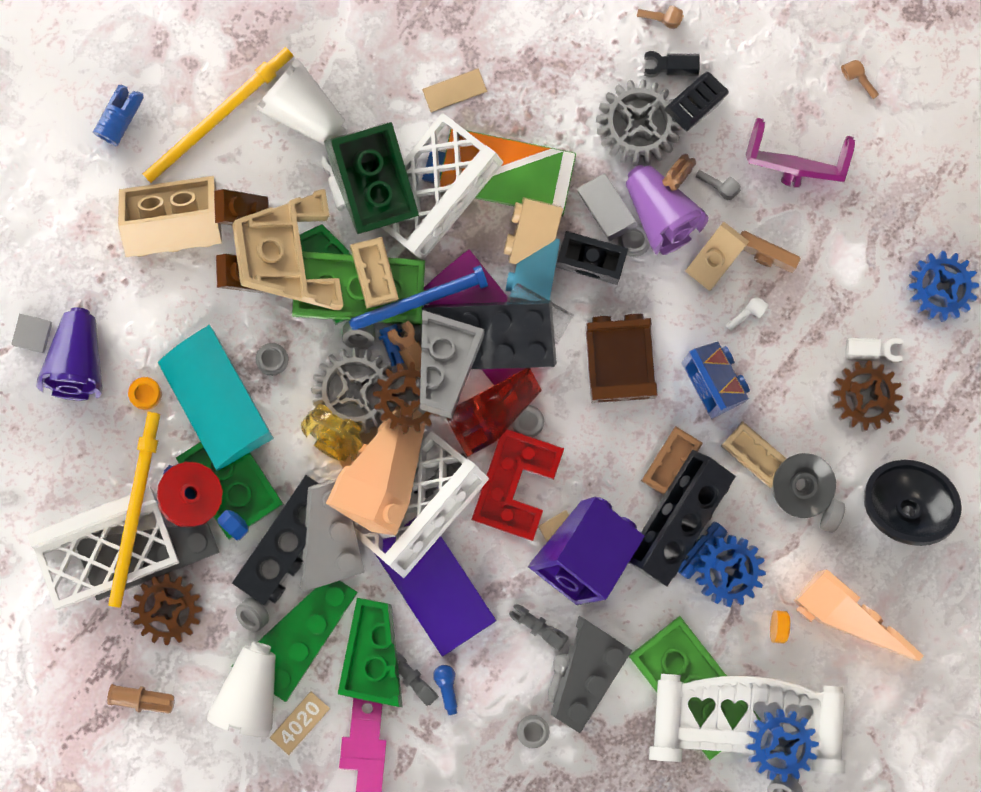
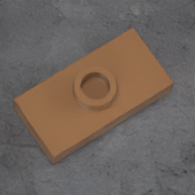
(769, 254)
(670, 460)

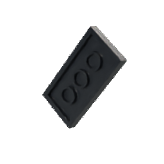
(514, 332)

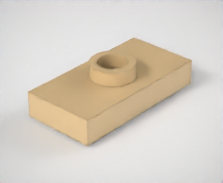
(717, 256)
(374, 272)
(754, 453)

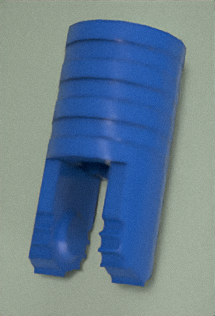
(118, 115)

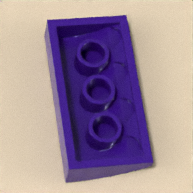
(441, 596)

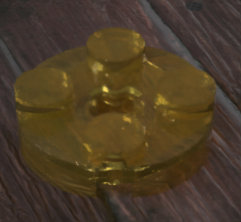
(334, 435)

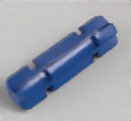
(692, 560)

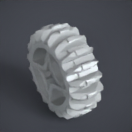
(657, 101)
(366, 381)

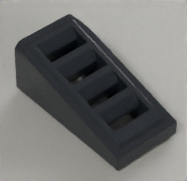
(698, 99)

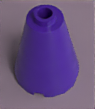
(73, 358)

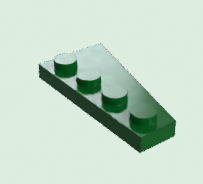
(304, 632)

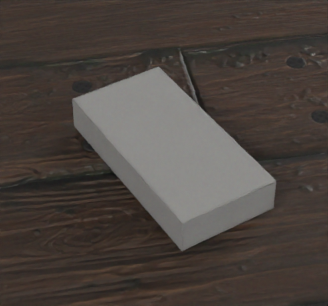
(607, 207)

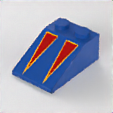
(715, 379)

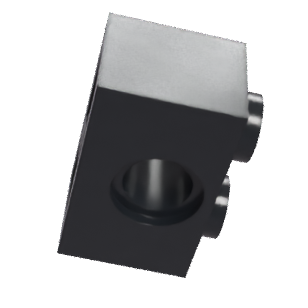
(591, 257)

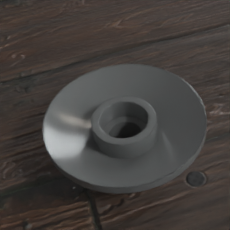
(818, 489)

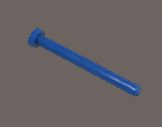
(420, 299)

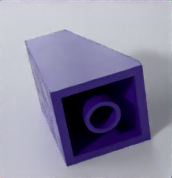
(588, 552)

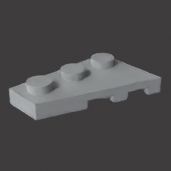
(446, 361)
(330, 542)

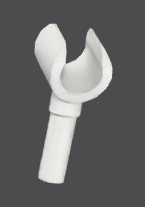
(755, 306)

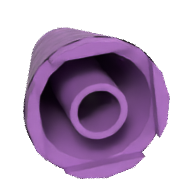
(664, 213)

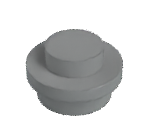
(635, 241)
(272, 359)
(533, 731)

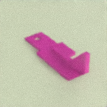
(363, 748)

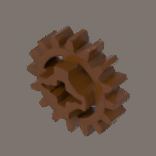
(392, 396)
(879, 401)
(173, 623)

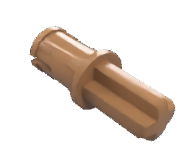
(140, 699)

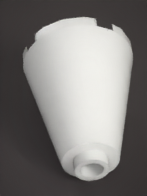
(302, 105)
(247, 693)

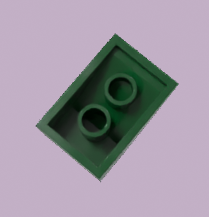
(372, 177)

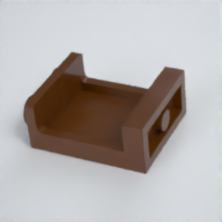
(620, 359)

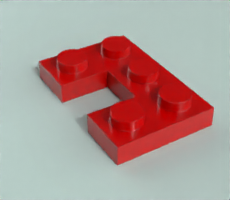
(496, 503)

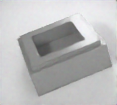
(31, 333)

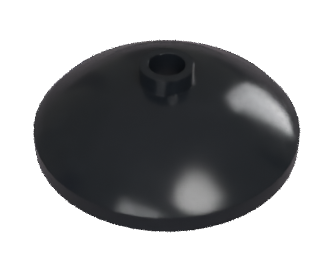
(915, 490)

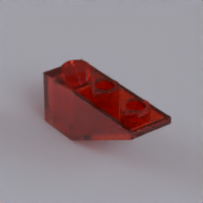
(490, 413)

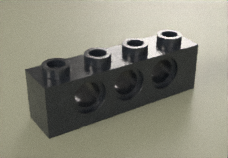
(681, 517)
(251, 577)

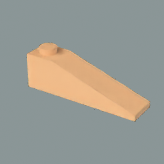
(381, 479)
(836, 606)

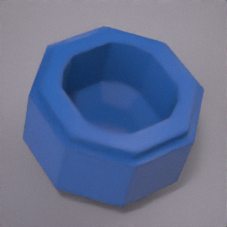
(233, 524)

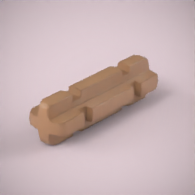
(679, 172)

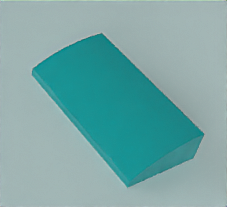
(214, 398)

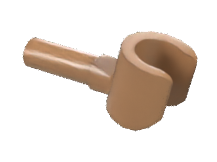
(670, 19)
(856, 70)

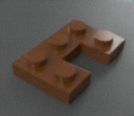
(229, 207)

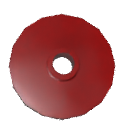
(177, 506)

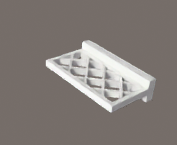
(456, 197)
(432, 516)
(87, 525)

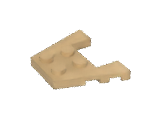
(272, 252)

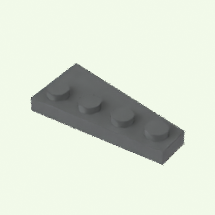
(189, 543)

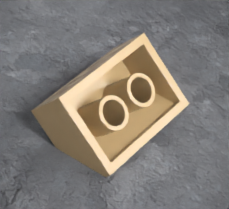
(168, 217)

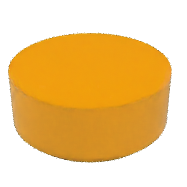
(145, 393)
(779, 626)

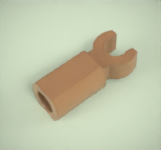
(409, 348)

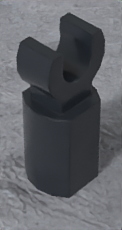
(673, 64)

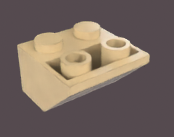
(534, 229)

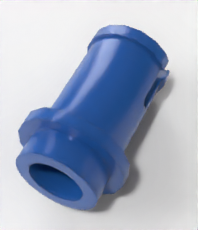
(392, 350)

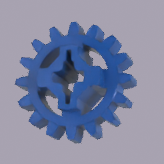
(938, 274)
(736, 560)
(789, 758)

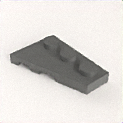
(590, 672)

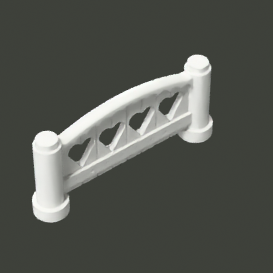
(678, 729)

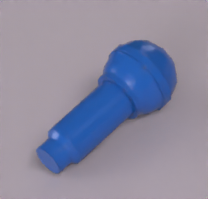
(444, 678)

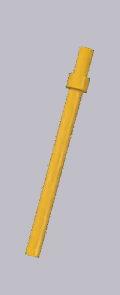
(265, 74)
(147, 446)

